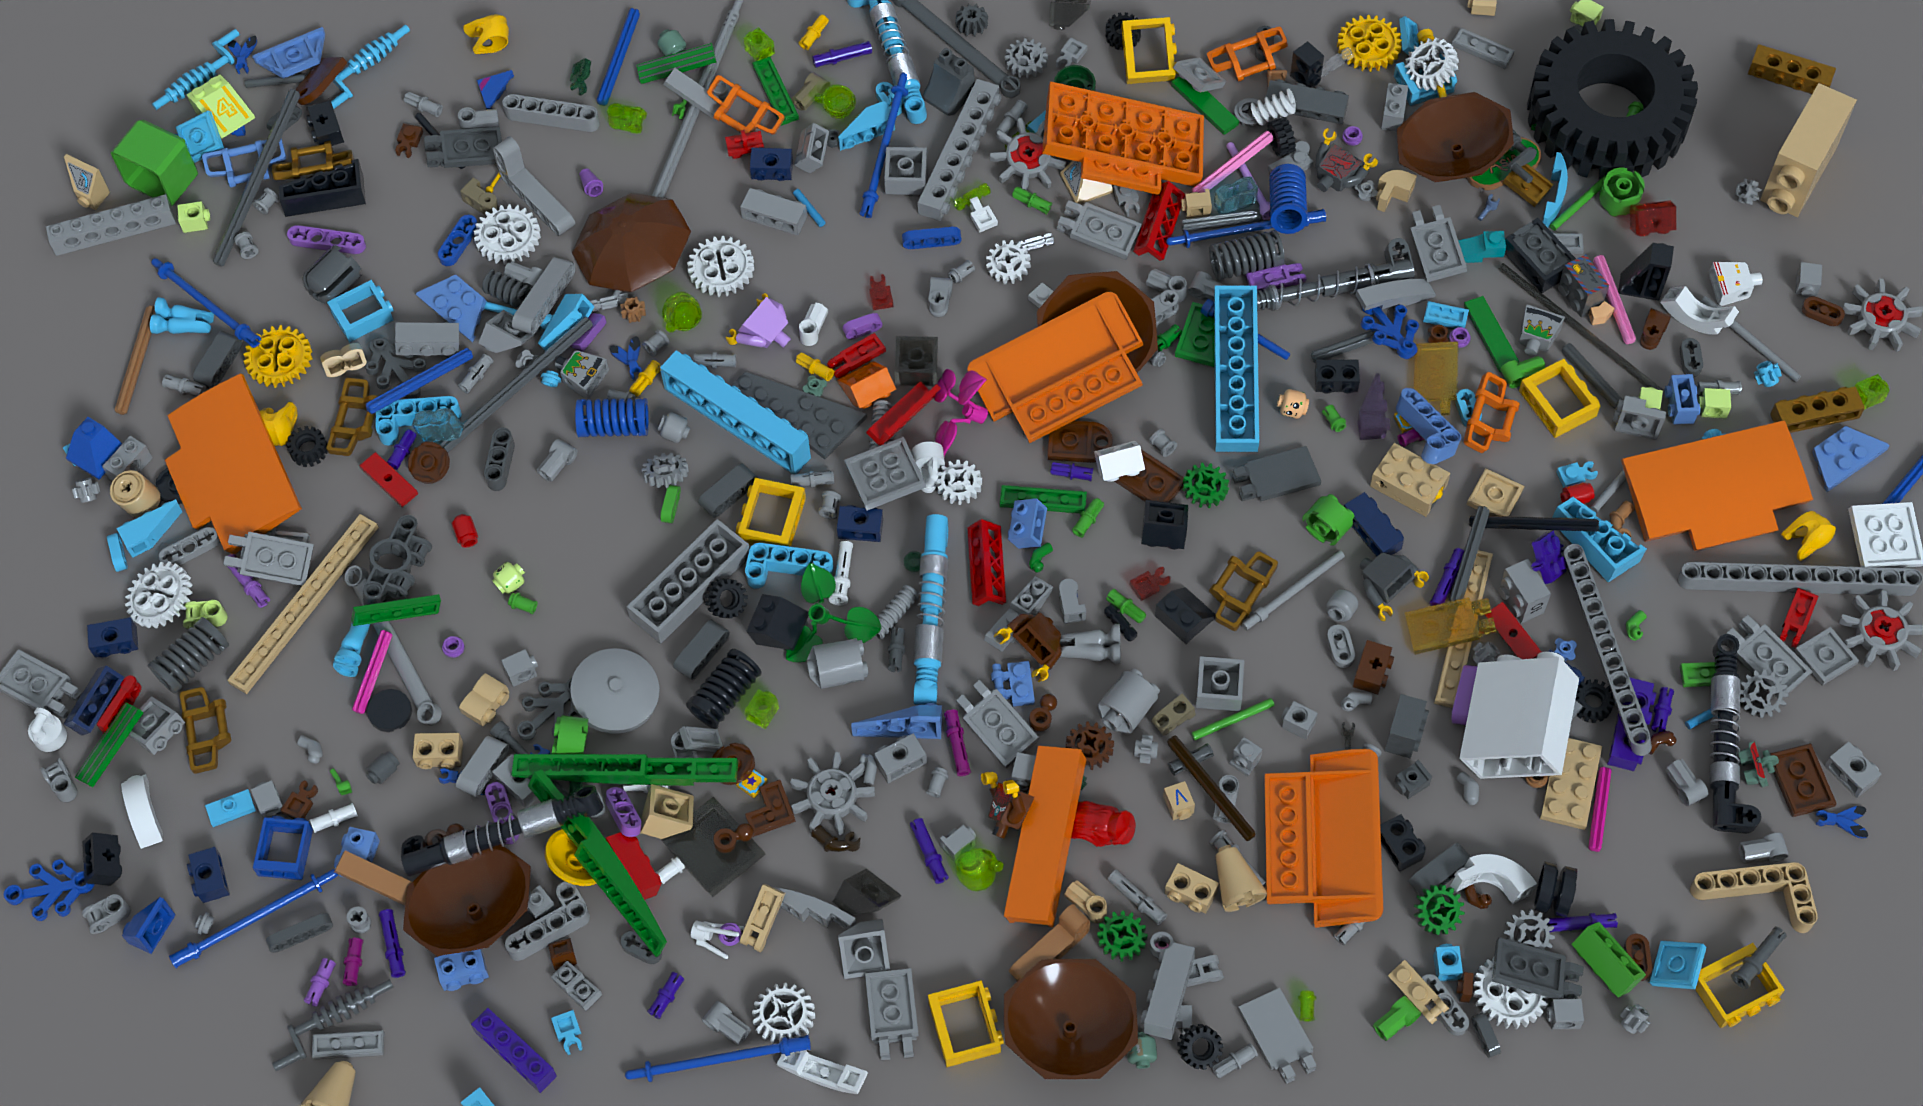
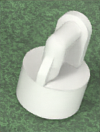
(929, 459)
(47, 731)

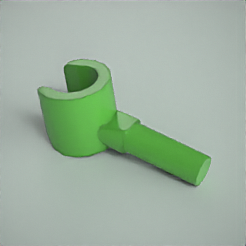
(679, 109)
(343, 786)

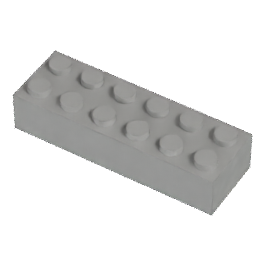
(685, 581)

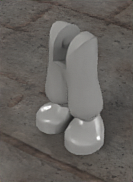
(1091, 645)

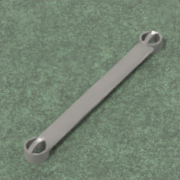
(398, 656)

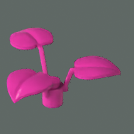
(968, 387)

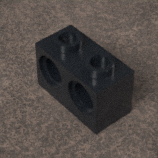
(1307, 65)
(1337, 371)
(1395, 844)

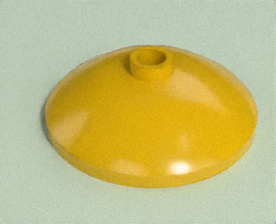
(561, 860)

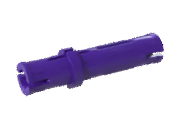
(834, 56)
(1448, 578)
(932, 858)
(1582, 922)
(393, 950)

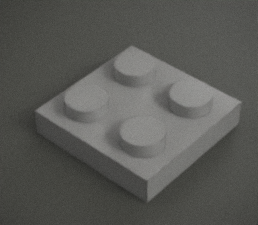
(1199, 74)
(1826, 656)

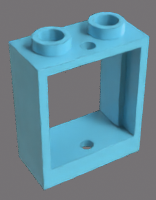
(368, 323)

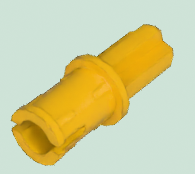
(813, 32)
(814, 366)
(645, 378)

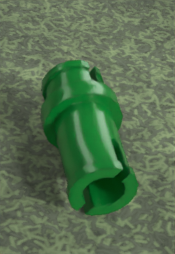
(1167, 337)

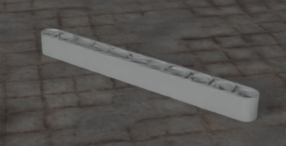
(1809, 574)
(1607, 656)

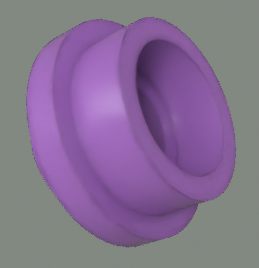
(1354, 132)
(1462, 333)
(453, 641)
(730, 941)

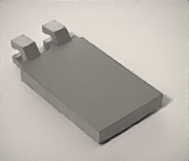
(1099, 228)
(1437, 246)
(271, 558)
(1765, 650)
(37, 684)
(998, 724)
(892, 1010)
(1278, 1033)

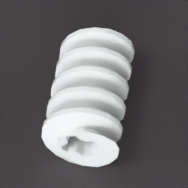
(1275, 108)

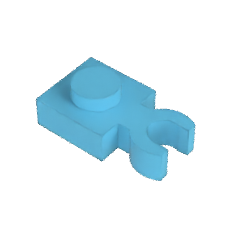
(1573, 474)
(566, 1029)

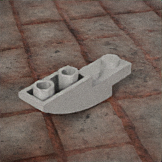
(1027, 602)

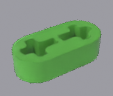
(670, 504)

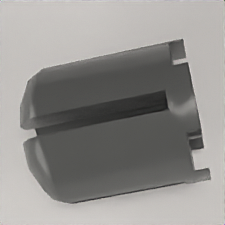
(331, 275)

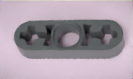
(299, 932)

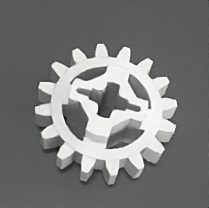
(1013, 270)
(959, 482)

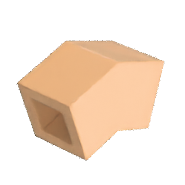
(1601, 313)

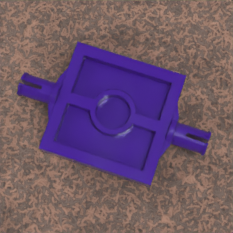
(1549, 557)

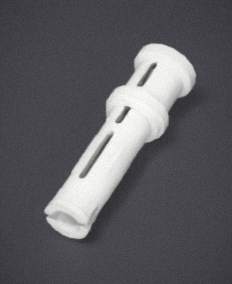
(841, 579)

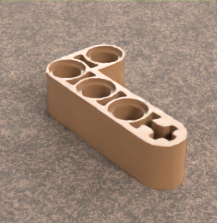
(1056, 943)

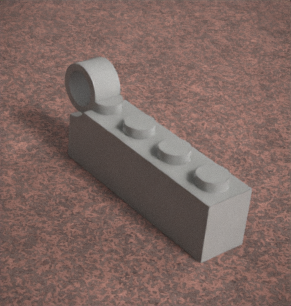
(1169, 987)

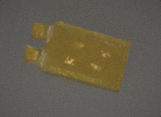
(1437, 373)
(1449, 624)

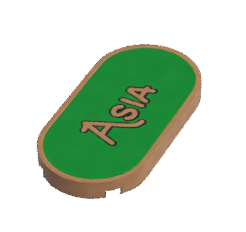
(1499, 171)

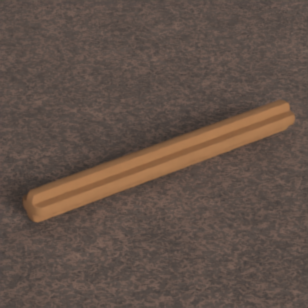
(135, 363)

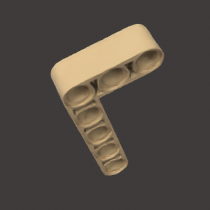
(1760, 885)

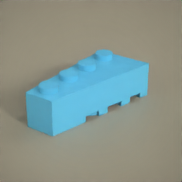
(1605, 549)

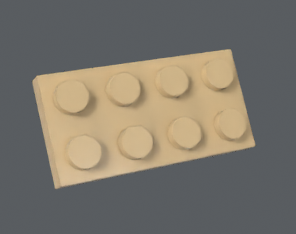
(1570, 794)

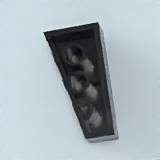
(324, 191)

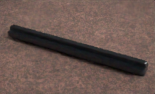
(1540, 523)

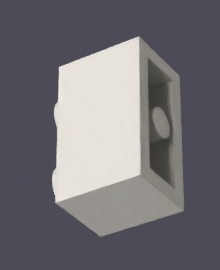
(1119, 461)

